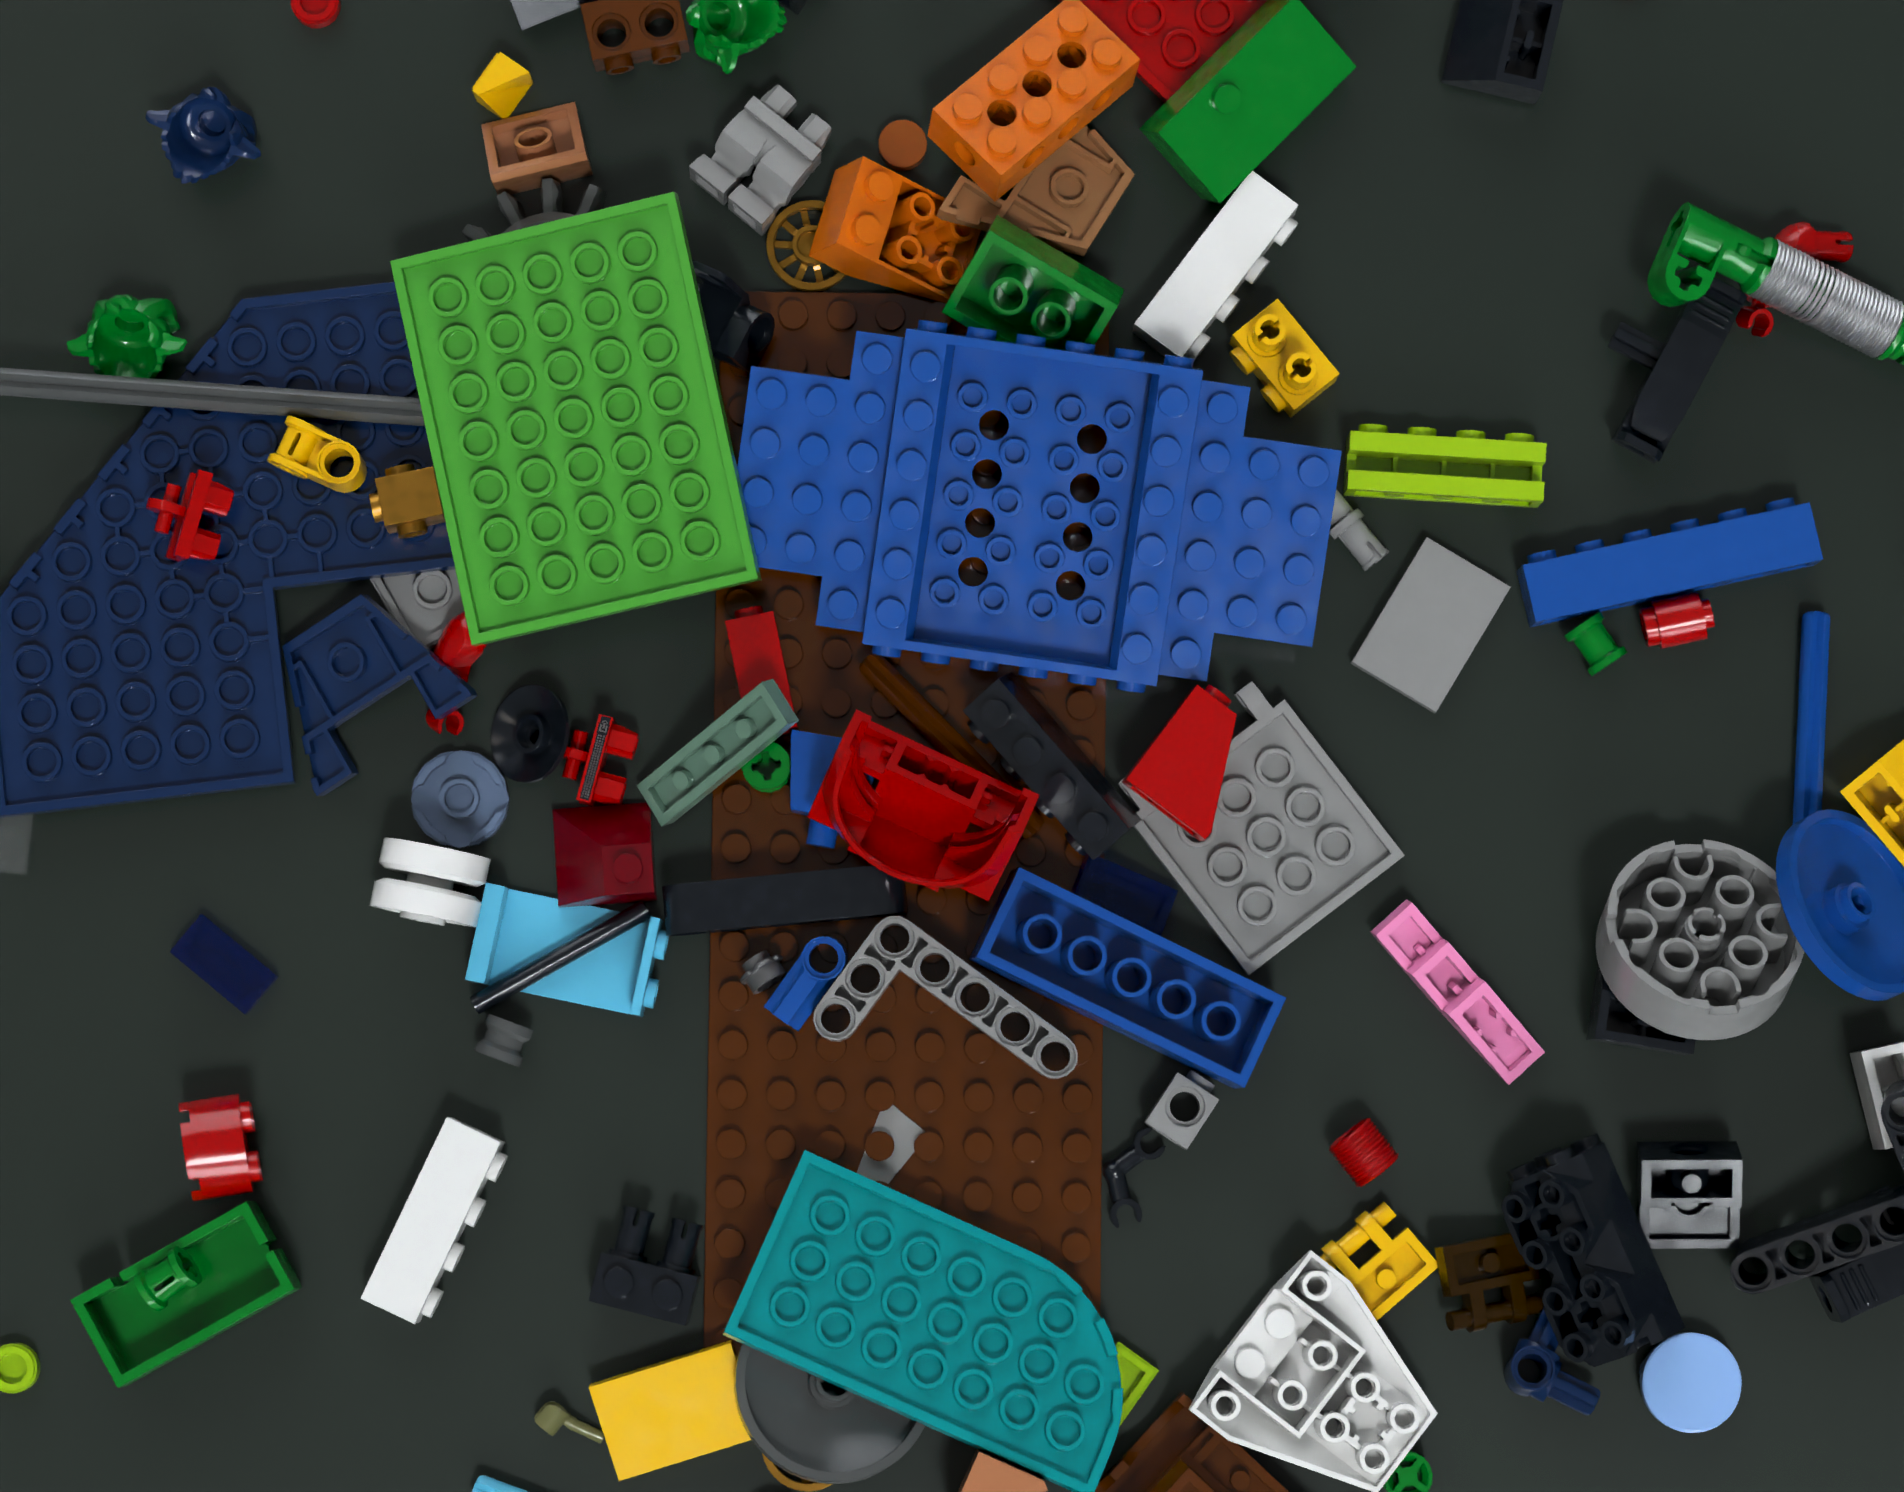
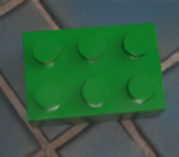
(1031, 290)

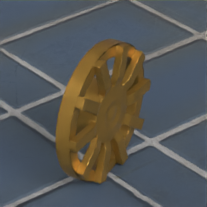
(801, 247)

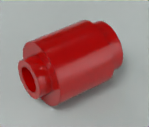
(1676, 620)

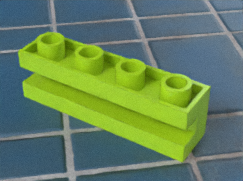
(1444, 467)

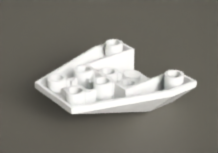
(1316, 1382)

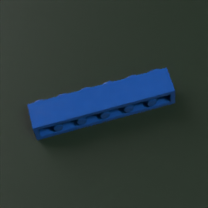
(1669, 563)

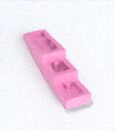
(1457, 992)

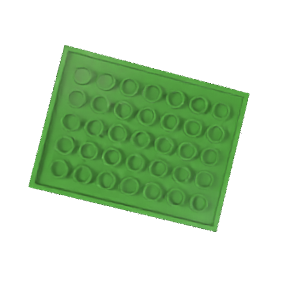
(575, 419)

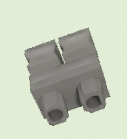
(777, 150)

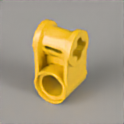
(311, 451)

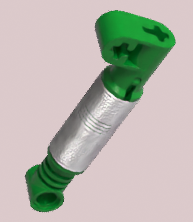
(1777, 277)

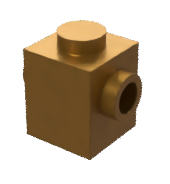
(407, 500)

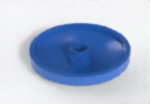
(1845, 902)

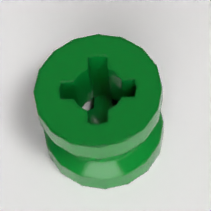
(767, 774)
(1413, 1478)

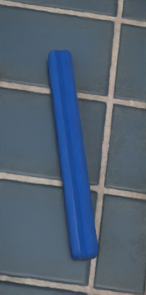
(1811, 714)

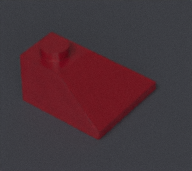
(604, 855)

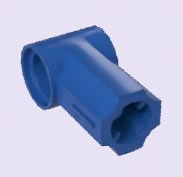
(804, 985)

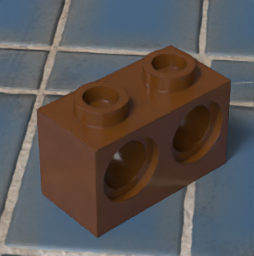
(639, 45)

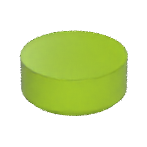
(18, 1368)

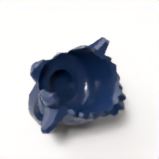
(205, 135)

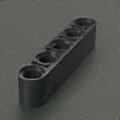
(782, 900)

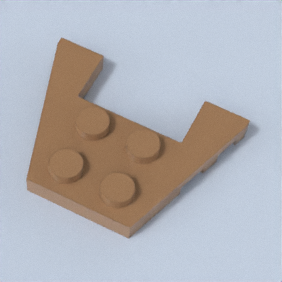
(1058, 201)

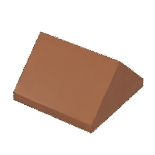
(535, 148)
(995, 1475)

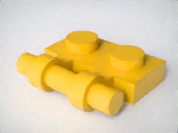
(1390, 1272)

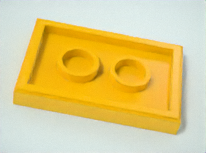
(670, 1410)

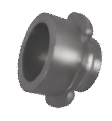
(762, 971)

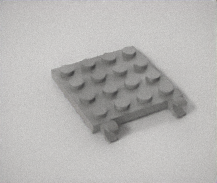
(1282, 842)

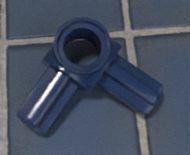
(1553, 1382)

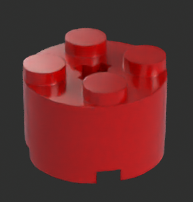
(218, 1146)

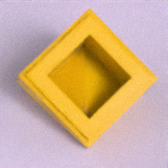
(502, 85)

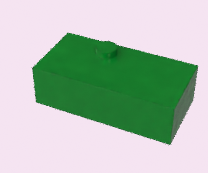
(1247, 98)

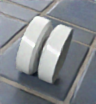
(429, 885)

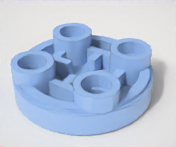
(1690, 1382)

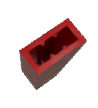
(1188, 761)

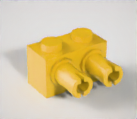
(1282, 359)

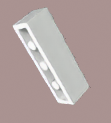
(1216, 268)
(433, 1221)

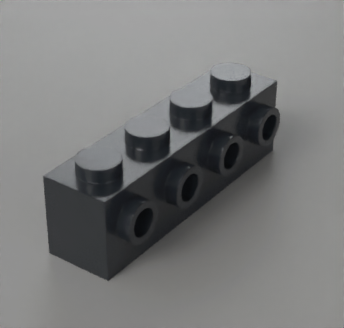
(1051, 766)

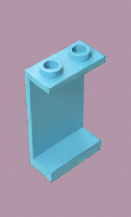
(525, 926)

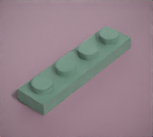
(717, 752)

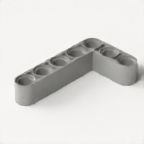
(946, 991)

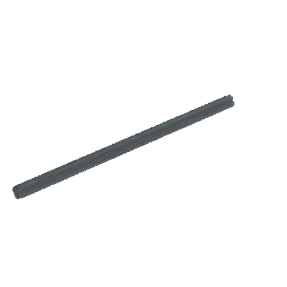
(210, 396)

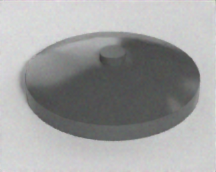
(815, 1425)

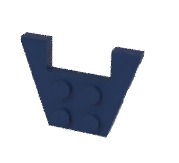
(350, 665)

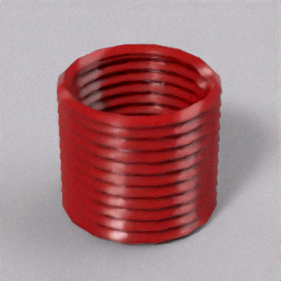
(1363, 1152)

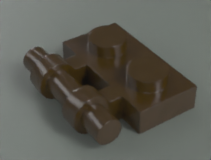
(1482, 1265)

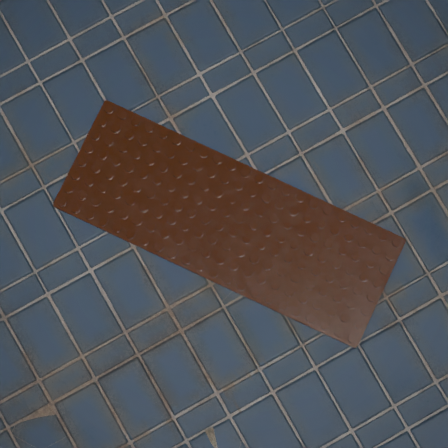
(998, 1136)

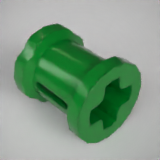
(1595, 644)
(152, 1283)

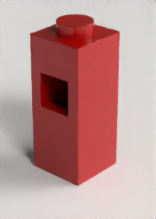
(757, 652)

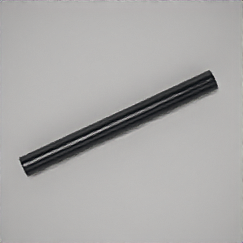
(560, 957)

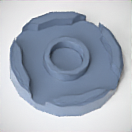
(460, 799)

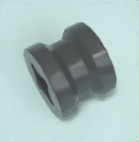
(503, 1040)

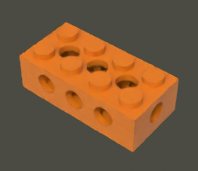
(1033, 97)

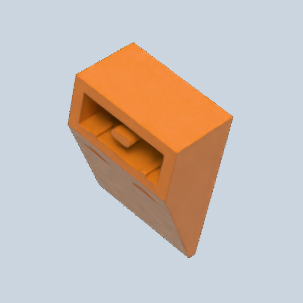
(889, 232)

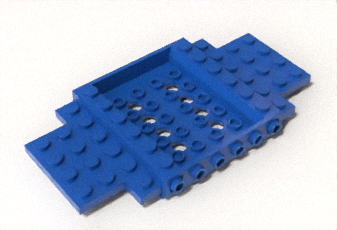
(1186, 528)

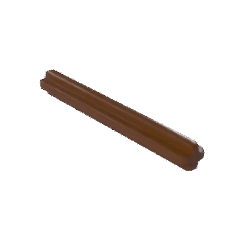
(931, 722)

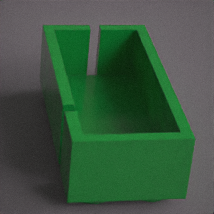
(237, 1282)

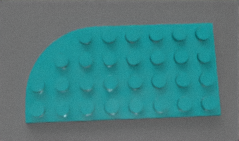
(934, 1324)

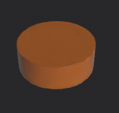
(902, 145)

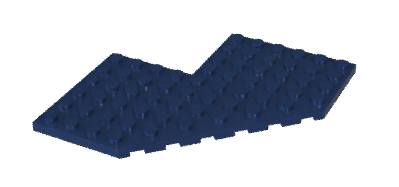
(167, 672)

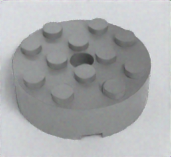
(1697, 940)

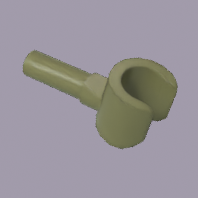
(554, 1415)

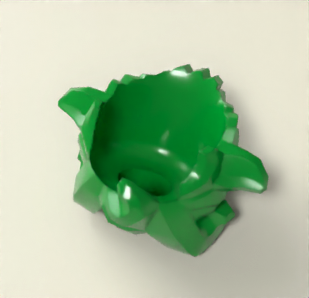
(732, 28)
(129, 336)

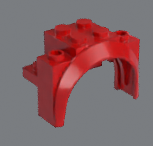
(920, 811)

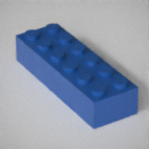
(1127, 978)

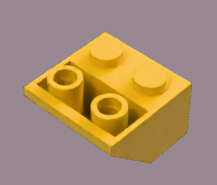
(1880, 799)

